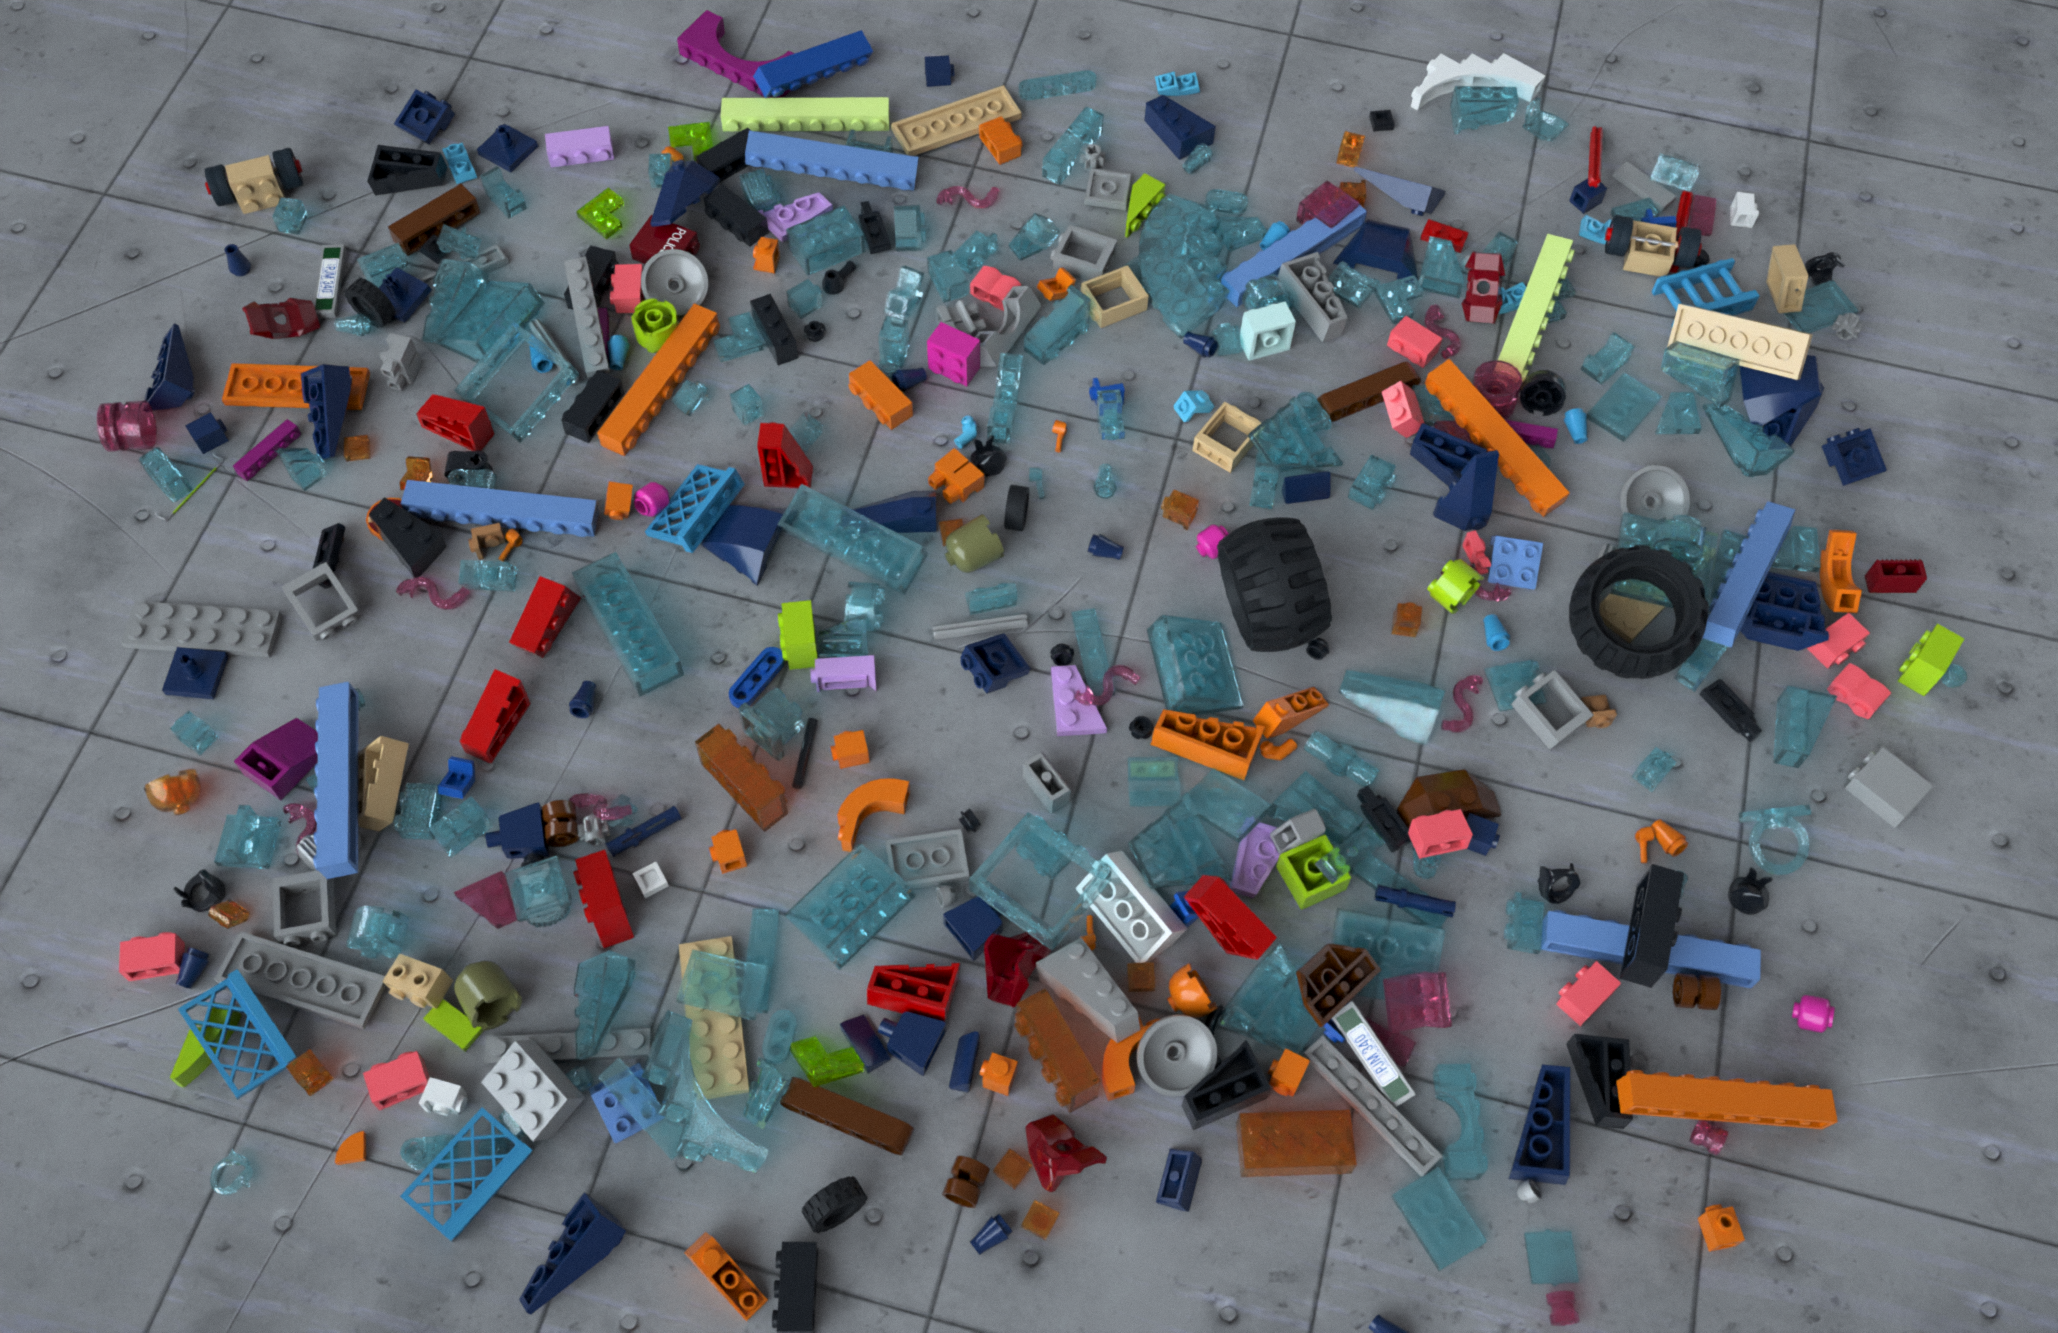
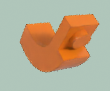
(1835, 572)
(869, 798)
(1115, 1068)

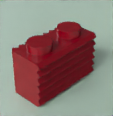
(1895, 576)

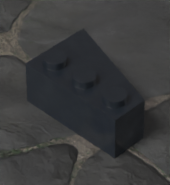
(405, 169)
(408, 536)
(1599, 1065)
(1229, 1088)

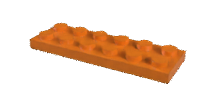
(281, 386)

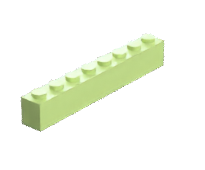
(805, 114)
(1537, 303)

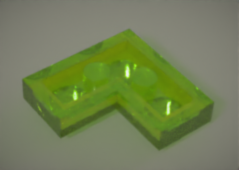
(693, 134)
(599, 212)
(825, 1067)

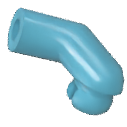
(969, 432)

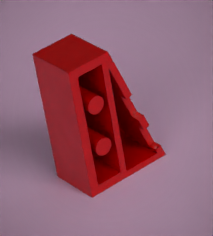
(457, 421)
(781, 458)
(544, 616)
(495, 716)
(603, 898)
(1229, 918)
(914, 989)

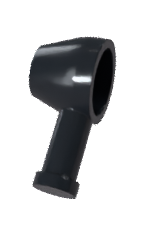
(833, 280)

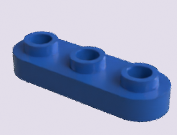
(758, 669)

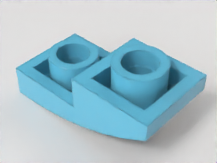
(1171, 85)
(459, 163)
(1593, 229)
(1512, 298)

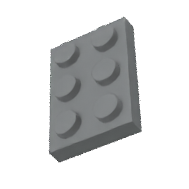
(929, 858)

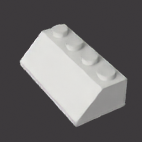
(1134, 910)

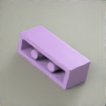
(579, 146)

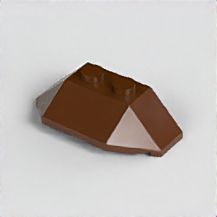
(1451, 792)
(1334, 979)

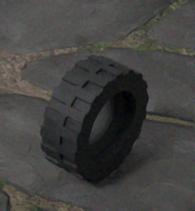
(370, 302)
(834, 1204)

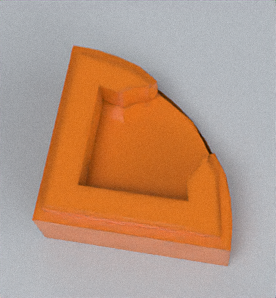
(352, 1149)

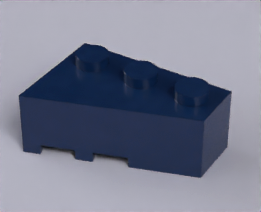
(1178, 126)
(1442, 453)

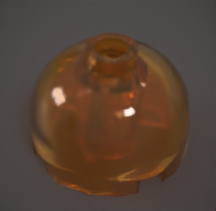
(174, 792)

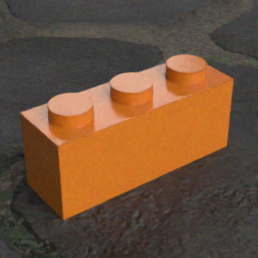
(880, 395)

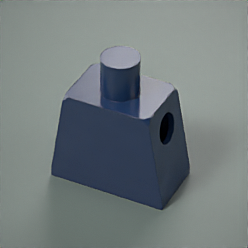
(520, 833)
(973, 924)
(913, 1039)

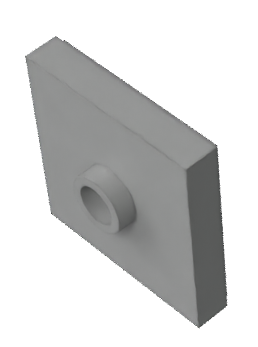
(1108, 189)

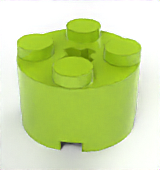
(654, 323)
(1455, 585)

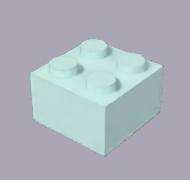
(1267, 330)

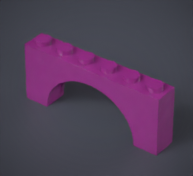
(702, 46)

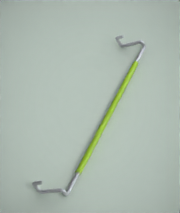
(194, 490)

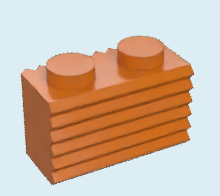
(1000, 140)

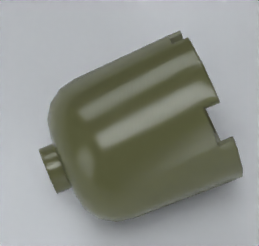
(973, 546)
(486, 994)

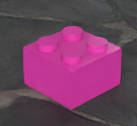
(953, 354)

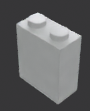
(1888, 786)

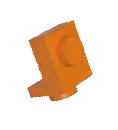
(1056, 287)

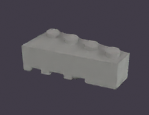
(1314, 295)
(1086, 984)

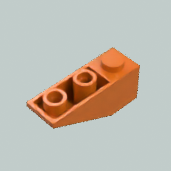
(1289, 711)
(725, 1275)

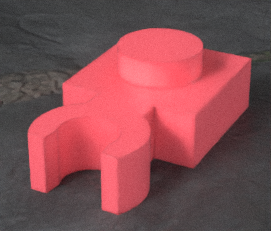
(1475, 551)

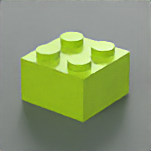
(798, 634)
(1929, 659)
(1304, 878)

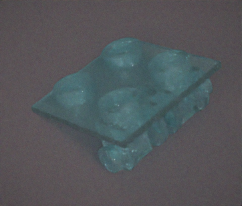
(1509, 679)

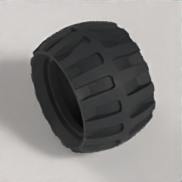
(1665, 573)
(1274, 584)

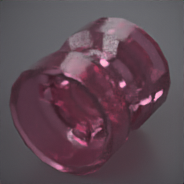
(1708, 1136)
(1562, 1308)

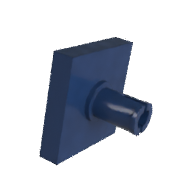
(507, 147)
(404, 292)
(195, 673)

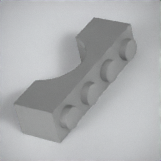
(1019, 309)

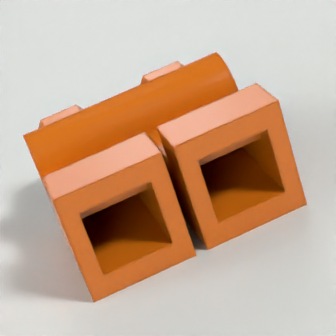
(957, 475)

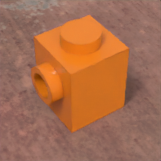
(618, 500)
(850, 749)
(727, 851)
(1287, 1072)
(999, 1073)
(1720, 1228)

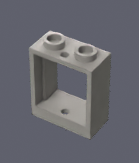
(1088, 239)
(310, 580)
(1538, 722)
(302, 884)

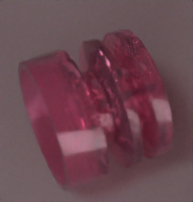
(1499, 385)
(126, 426)

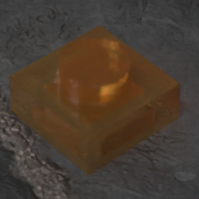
(356, 448)
(947, 527)
(228, 914)
(1141, 977)
(1012, 1168)
(1040, 1220)

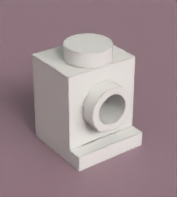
(1743, 210)
(443, 1097)

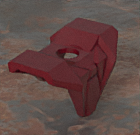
(1479, 306)
(299, 315)
(1001, 956)
(1050, 1162)

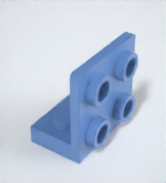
(1514, 562)
(615, 1116)

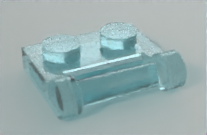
(1352, 285)

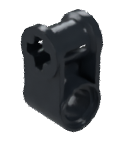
(466, 460)

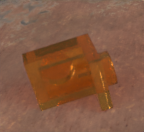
(417, 469)

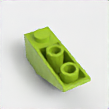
(1144, 197)

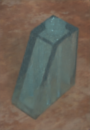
(1441, 269)

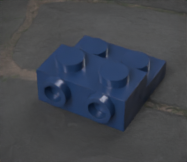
(424, 116)
(1854, 455)
(993, 662)

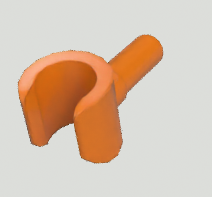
(1059, 428)
(514, 540)
(1642, 837)
(1090, 938)

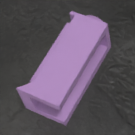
(844, 673)

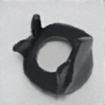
(1823, 272)
(991, 463)
(1549, 878)
(212, 884)
(1744, 899)

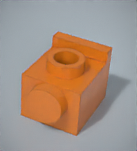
(766, 255)

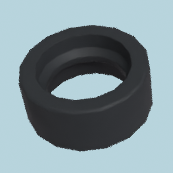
(1016, 508)

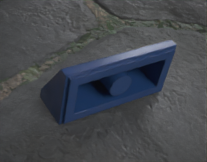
(1306, 487)
(865, 1042)
(964, 1062)
(1179, 1179)

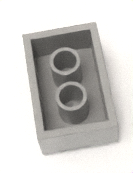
(533, 1090)

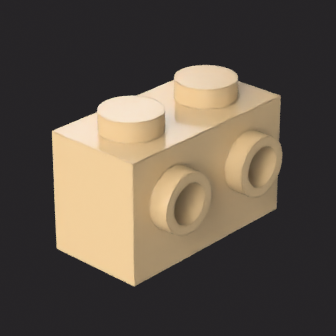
(417, 981)

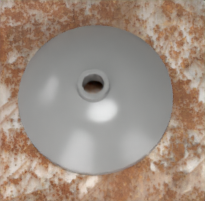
(676, 267)
(1663, 486)
(1185, 1067)

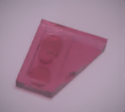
(490, 900)

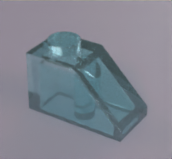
(302, 466)

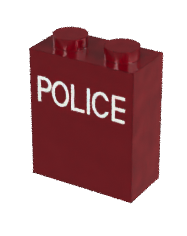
(659, 238)

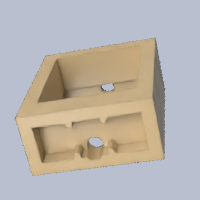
(1785, 276)
(1122, 278)
(1214, 450)

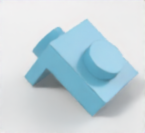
(1193, 402)

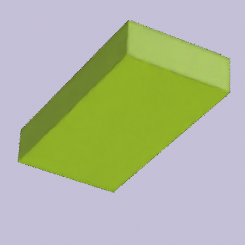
(453, 1025)

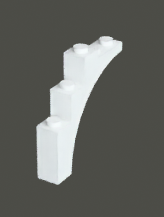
(1475, 71)

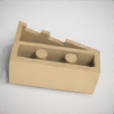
(379, 781)

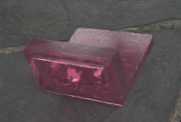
(1326, 204)
(1417, 1001)

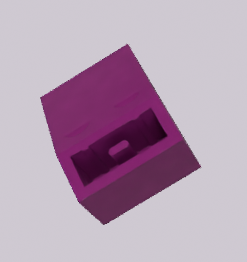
(280, 757)

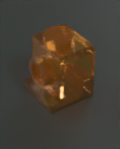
(1350, 149)
(1355, 190)
(1180, 508)
(1409, 614)
(310, 1072)

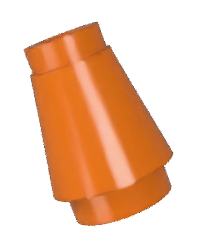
(1669, 838)

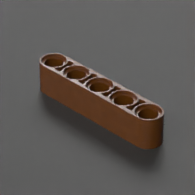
(1366, 391)
(847, 1116)

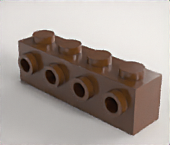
(453, 206)

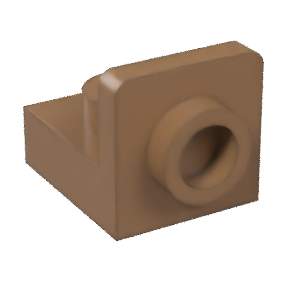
(485, 536)
(1600, 709)

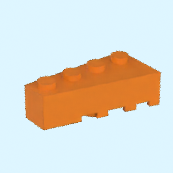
(1208, 742)

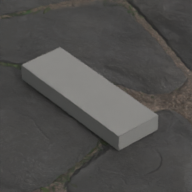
(1644, 186)

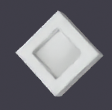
(650, 879)

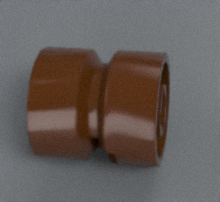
(560, 823)
(1694, 991)
(959, 1189)

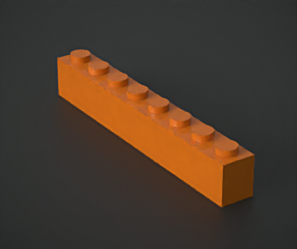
(659, 380)
(1494, 433)
(1726, 1100)

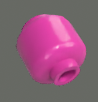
(651, 499)
(1209, 539)
(1813, 1013)

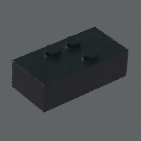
(1652, 926)

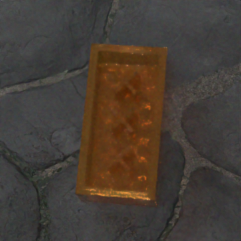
(742, 776)
(1057, 1051)
(1295, 1143)

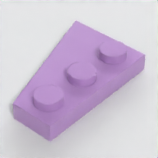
(801, 210)
(1070, 715)
(1254, 861)

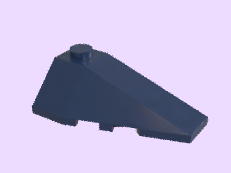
(172, 374)
(904, 513)

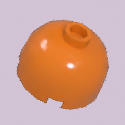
(1189, 993)

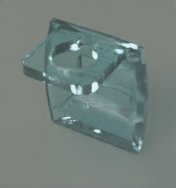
(1543, 124)

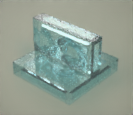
(247, 840)

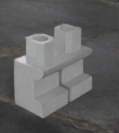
(961, 318)
(400, 362)

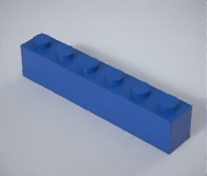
(813, 64)

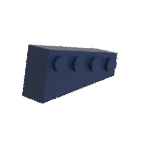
(1545, 1137)

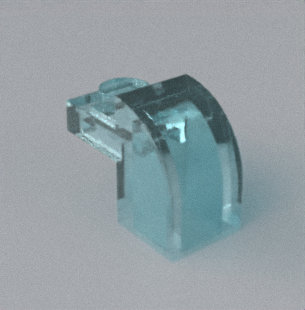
(907, 294)
(1110, 415)

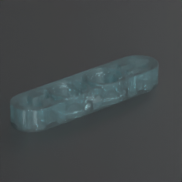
(1057, 87)

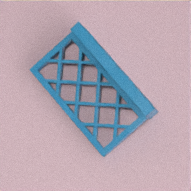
(704, 513)
(257, 1016)
(484, 1192)

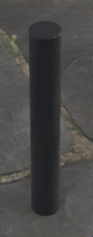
(804, 753)

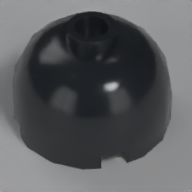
(1543, 392)

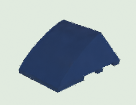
(1381, 247)
(1771, 395)
(745, 538)
(1786, 614)

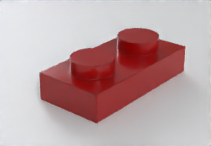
(1439, 230)

